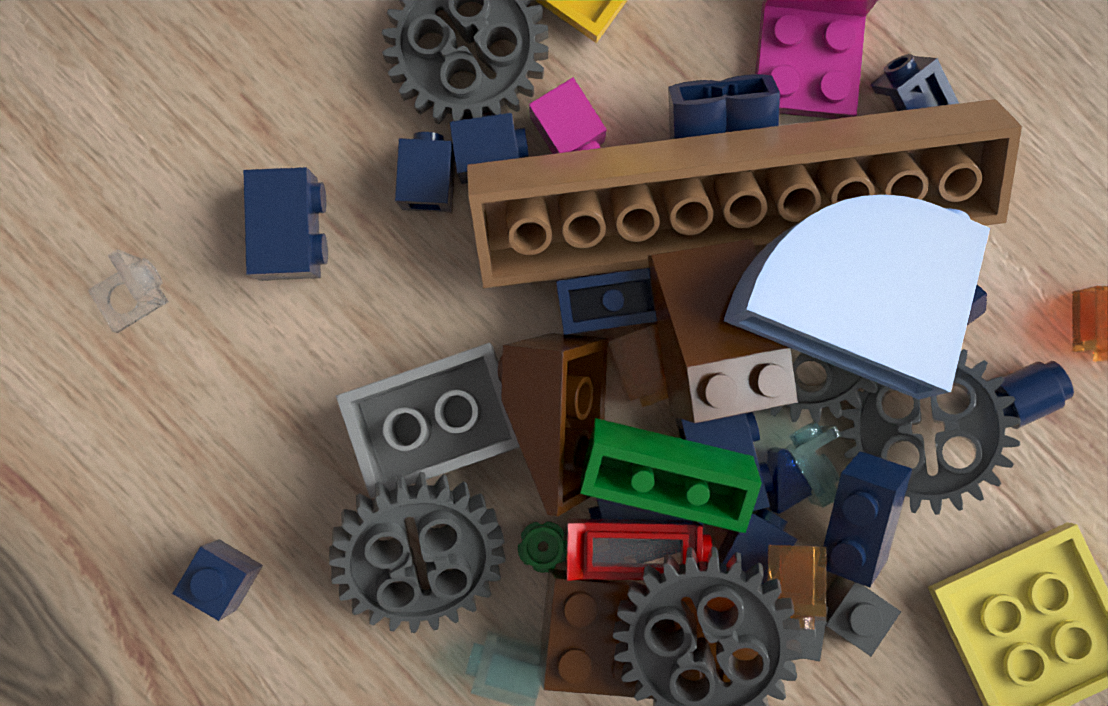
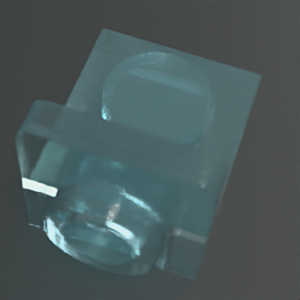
(816, 469)

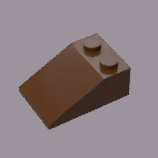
(709, 363)
(552, 397)

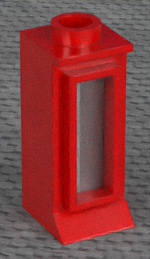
(626, 546)

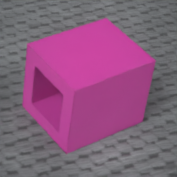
(567, 119)

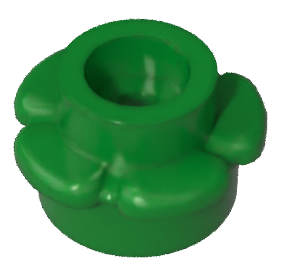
(542, 560)

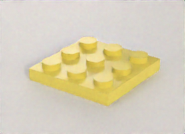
(1031, 622)

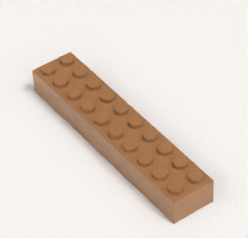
(649, 198)

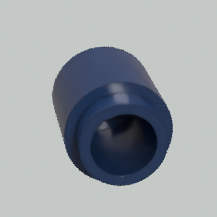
(1037, 391)

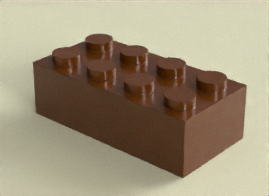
(580, 640)

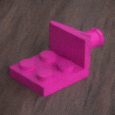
(814, 54)

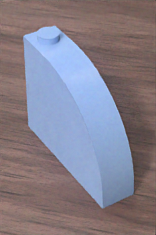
(869, 289)

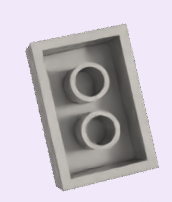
(428, 419)

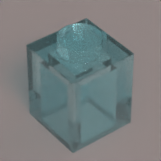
(506, 670)

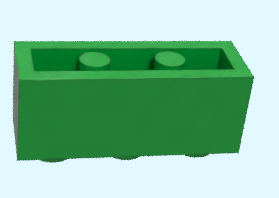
(670, 475)

